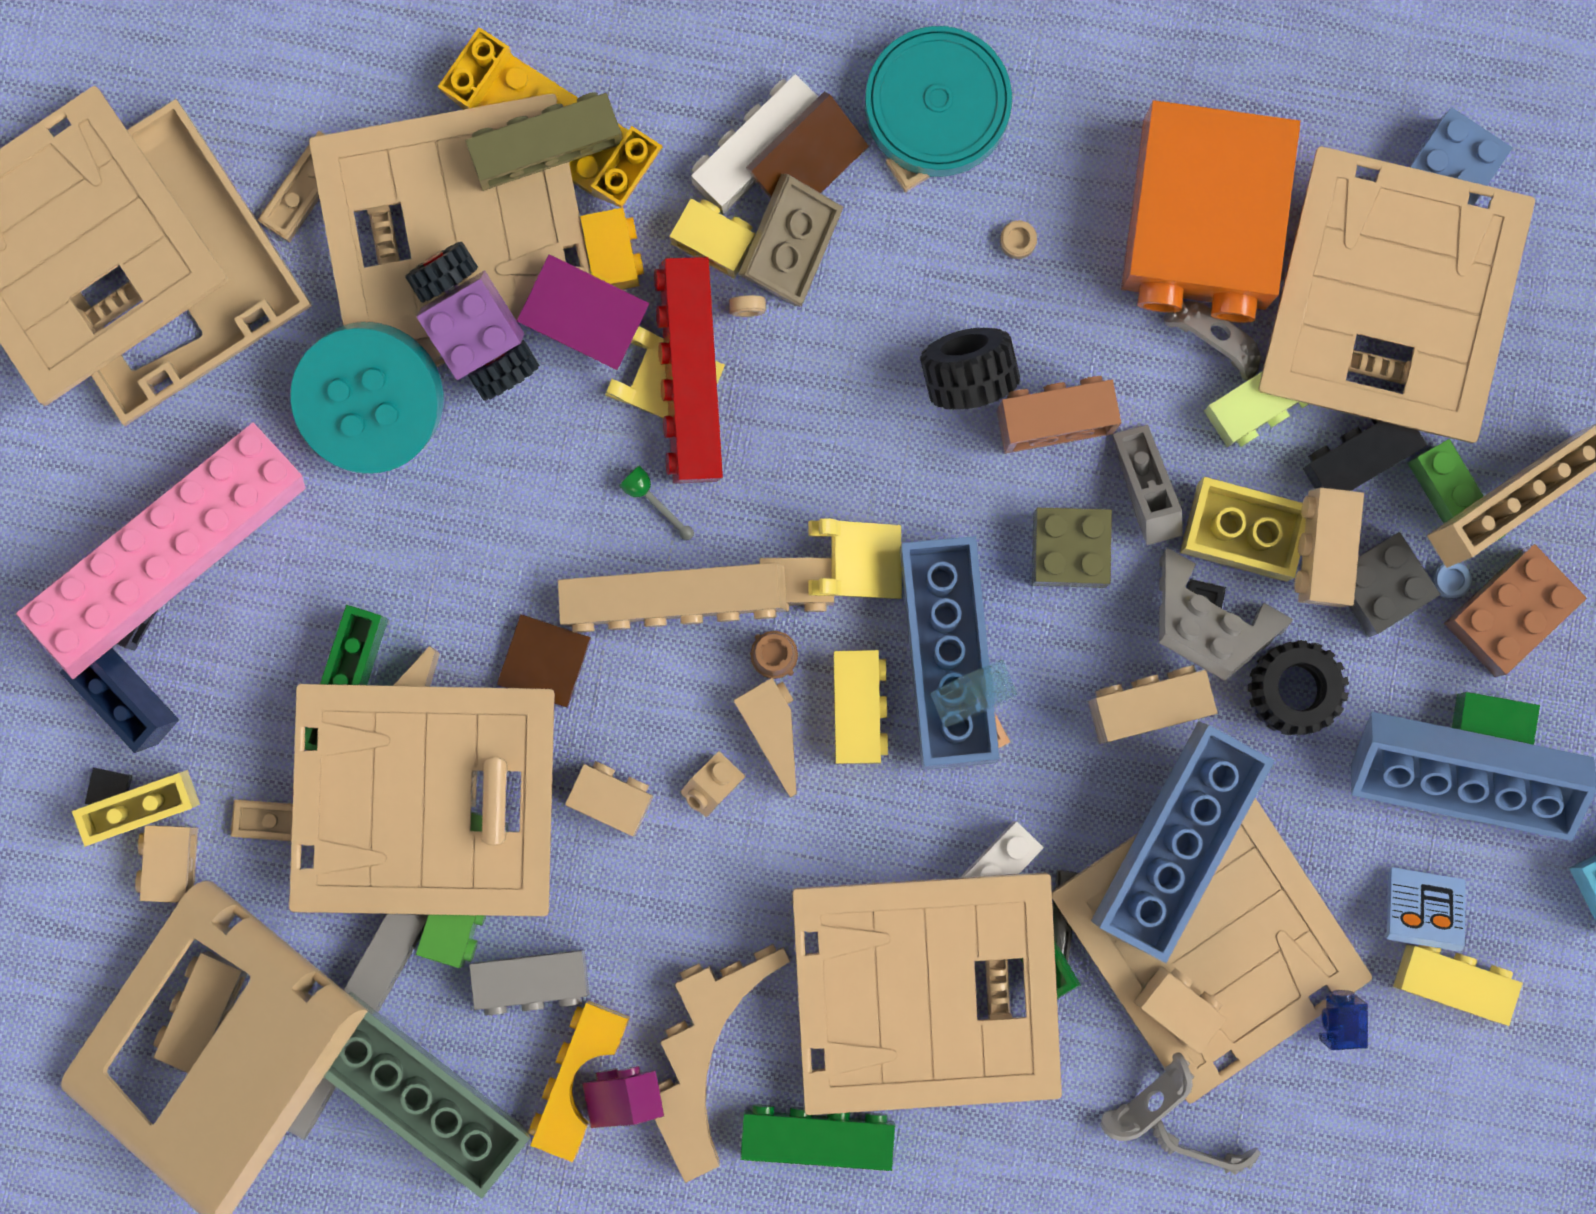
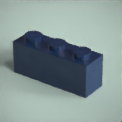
(124, 701)

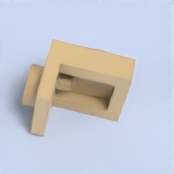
(712, 784)

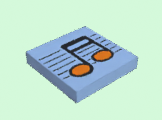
(1426, 909)

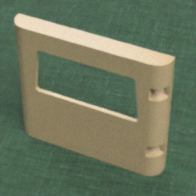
(255, 271)
(249, 1074)

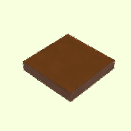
(544, 659)

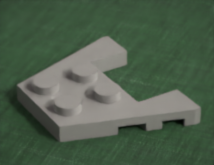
(1205, 631)

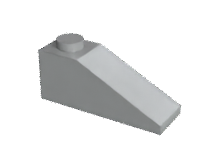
(1148, 485)

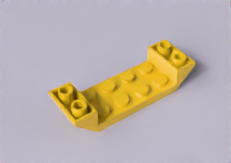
(491, 75)

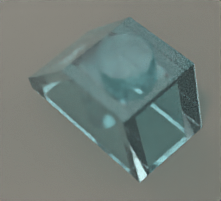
(974, 694)

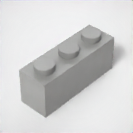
(529, 981)

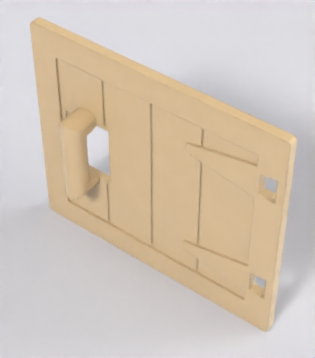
(433, 178)
(70, 217)
(1403, 268)
(395, 794)
(1252, 944)
(899, 993)

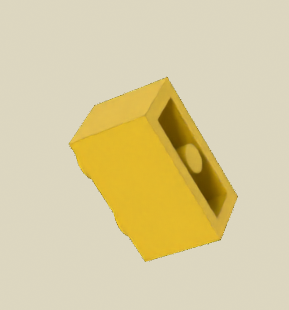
(610, 248)

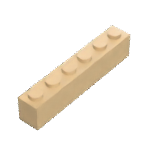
(1516, 499)
(672, 595)

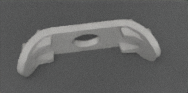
(1239, 346)
(1135, 1118)
(1230, 1163)

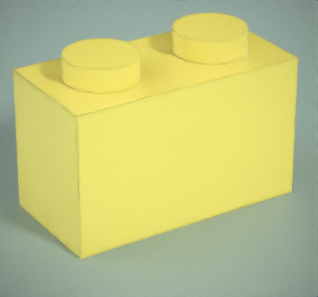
(709, 234)

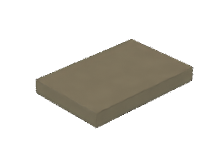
(791, 240)

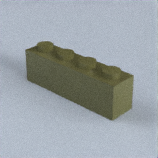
(544, 140)

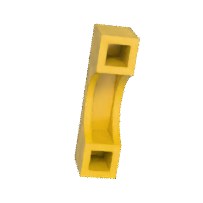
(561, 1124)

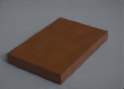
(810, 148)

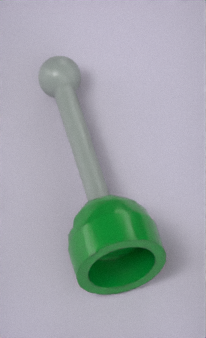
(638, 485)

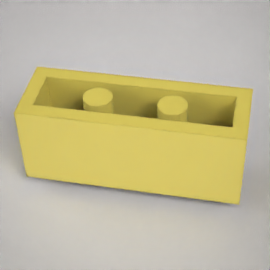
(859, 707)
(135, 808)
(1458, 983)

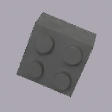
(1389, 585)

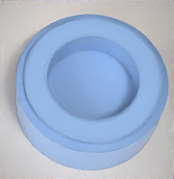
(1452, 581)

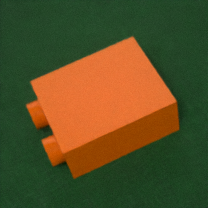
(1210, 209)

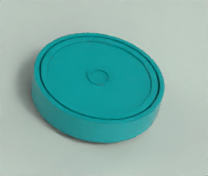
(938, 101)
(367, 397)

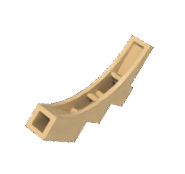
(690, 1052)

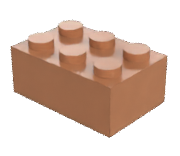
(1058, 414)
(1515, 610)

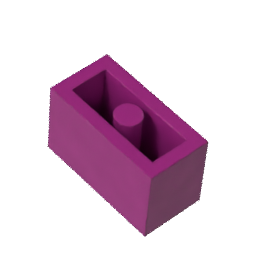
(623, 1097)

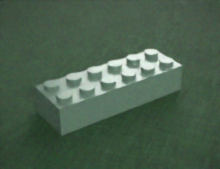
(426, 1103)

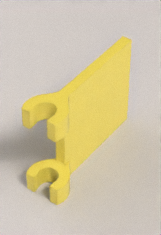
(646, 387)
(862, 559)

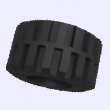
(970, 368)
(1328, 680)

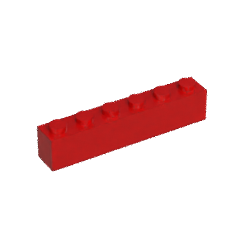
(690, 370)

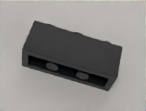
(1362, 455)

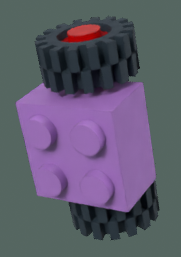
(471, 323)

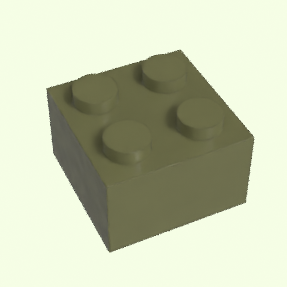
(1071, 547)

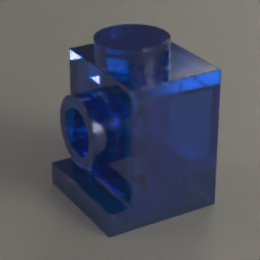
(1345, 1021)

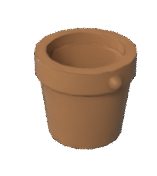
(774, 654)

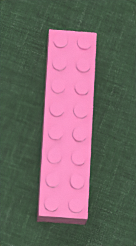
(162, 550)

